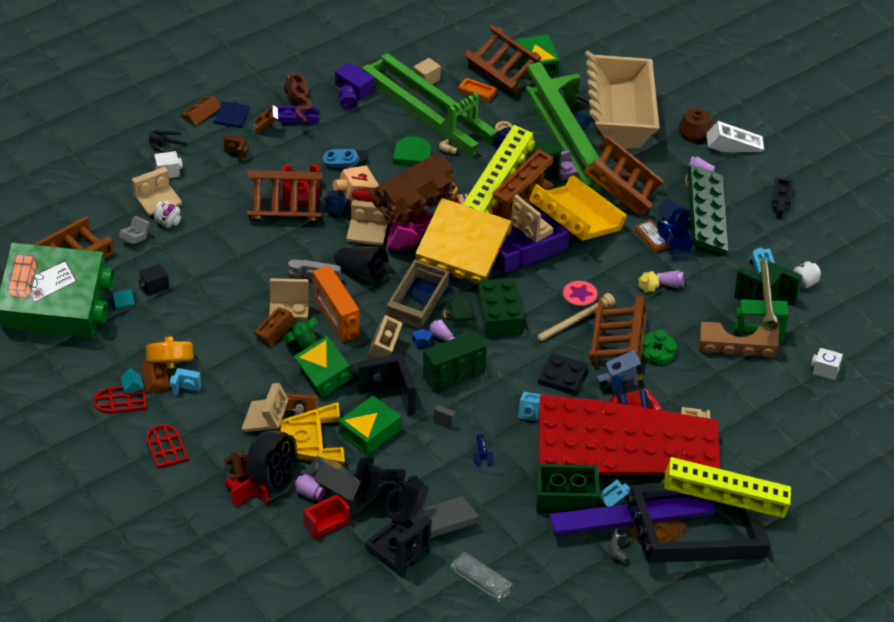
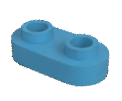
(338, 158)

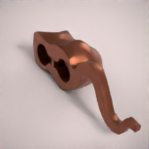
(298, 93)

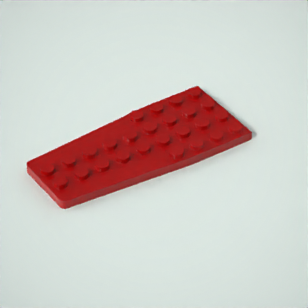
(622, 437)

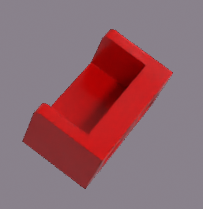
(326, 516)

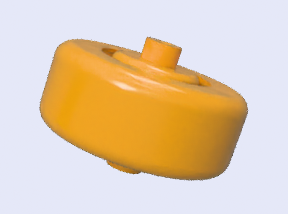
(169, 352)

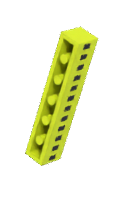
(503, 164)
(727, 487)

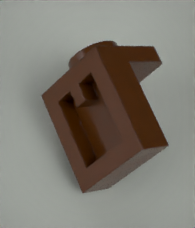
(236, 145)
(238, 460)

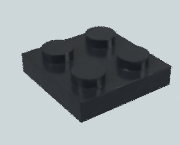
(563, 374)

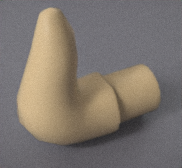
(443, 146)

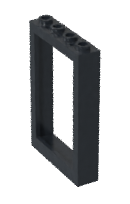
(659, 552)

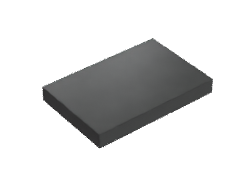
(448, 516)

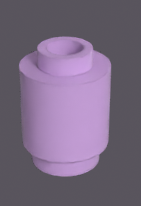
(310, 487)

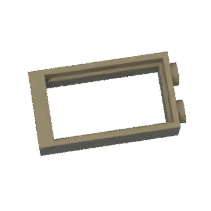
(408, 315)

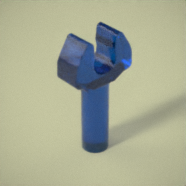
(482, 453)

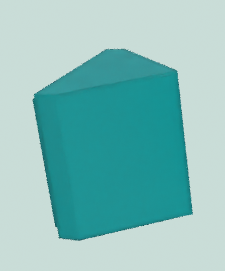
(123, 299)
(131, 381)

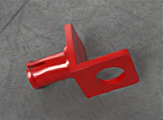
(242, 491)

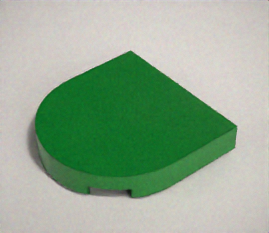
(411, 150)

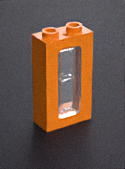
(336, 304)

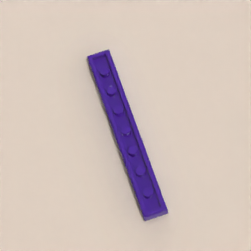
(621, 516)

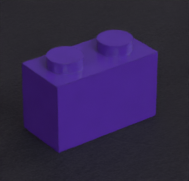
(354, 76)

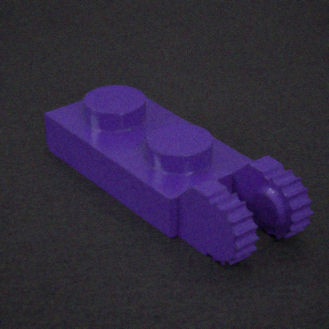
(287, 115)

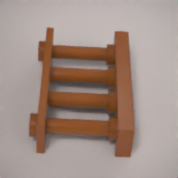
(499, 75)
(525, 177)
(276, 178)
(617, 186)
(75, 230)
(635, 337)

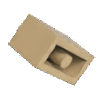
(384, 338)

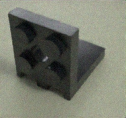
(392, 374)
(409, 543)

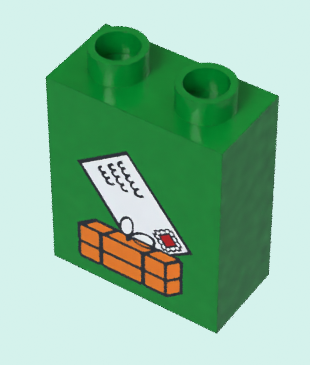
(54, 290)

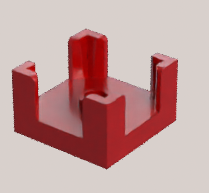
(303, 189)

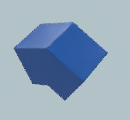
(422, 338)

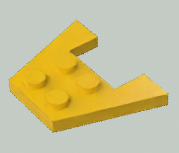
(308, 435)

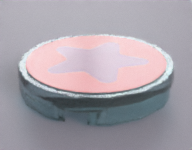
(579, 294)

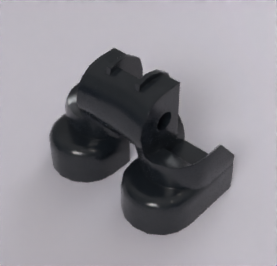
(402, 498)

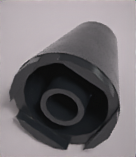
(364, 262)

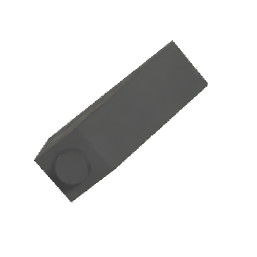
(334, 477)

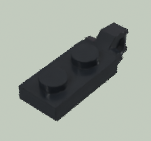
(782, 196)

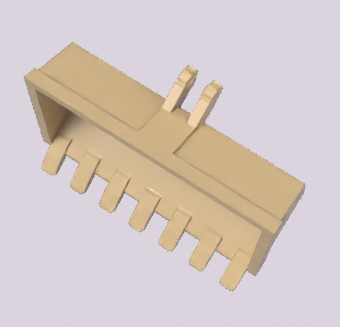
(623, 98)

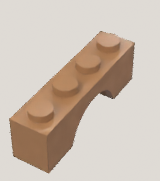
(716, 340)

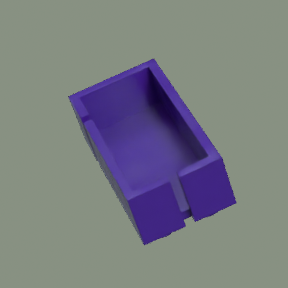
(521, 250)

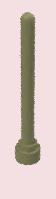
(770, 321)

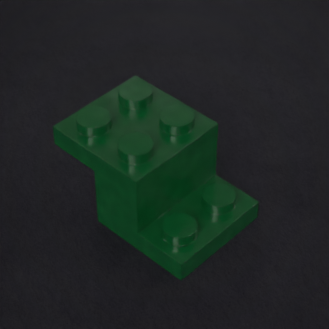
(783, 282)

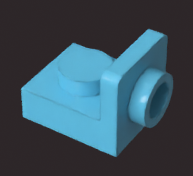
(759, 254)
(185, 379)
(529, 406)
(614, 494)

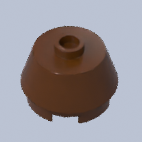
(695, 124)

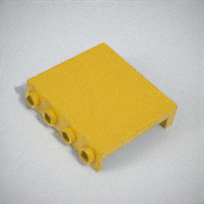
(579, 209)
(463, 240)

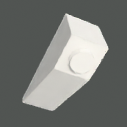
(733, 139)

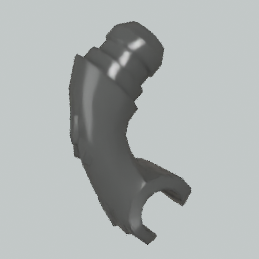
(616, 541)

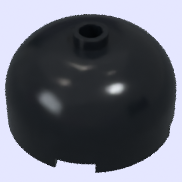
(271, 460)

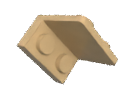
(154, 188)
(529, 220)
(366, 224)
(291, 296)
(266, 413)

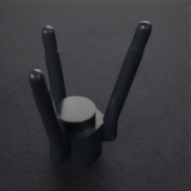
(158, 138)

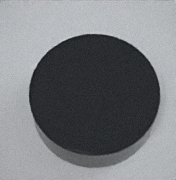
(363, 157)

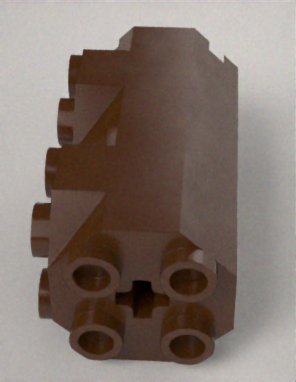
(415, 188)

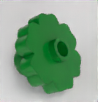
(302, 333)

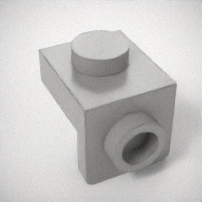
(137, 231)

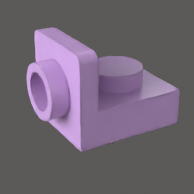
(566, 166)

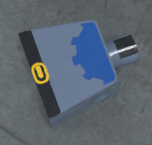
(621, 367)

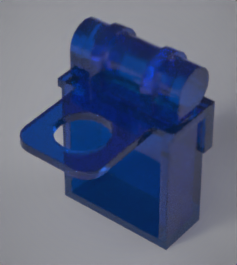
(675, 233)

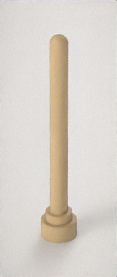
(608, 301)

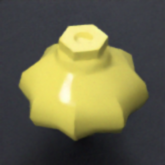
(648, 282)

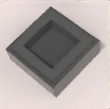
(444, 417)

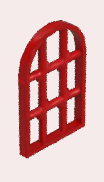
(112, 404)
(162, 451)

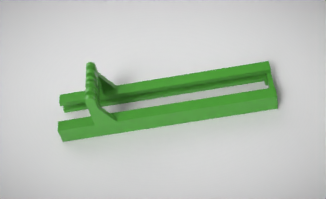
(465, 111)
(559, 118)

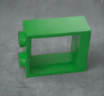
(757, 308)

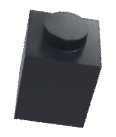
(154, 279)

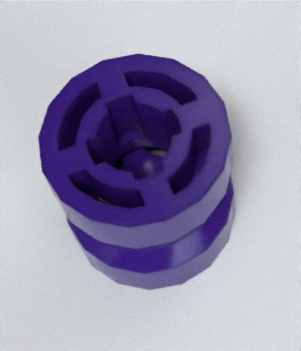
(347, 97)

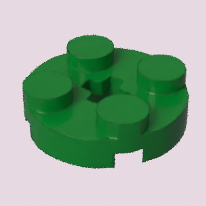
(661, 340)

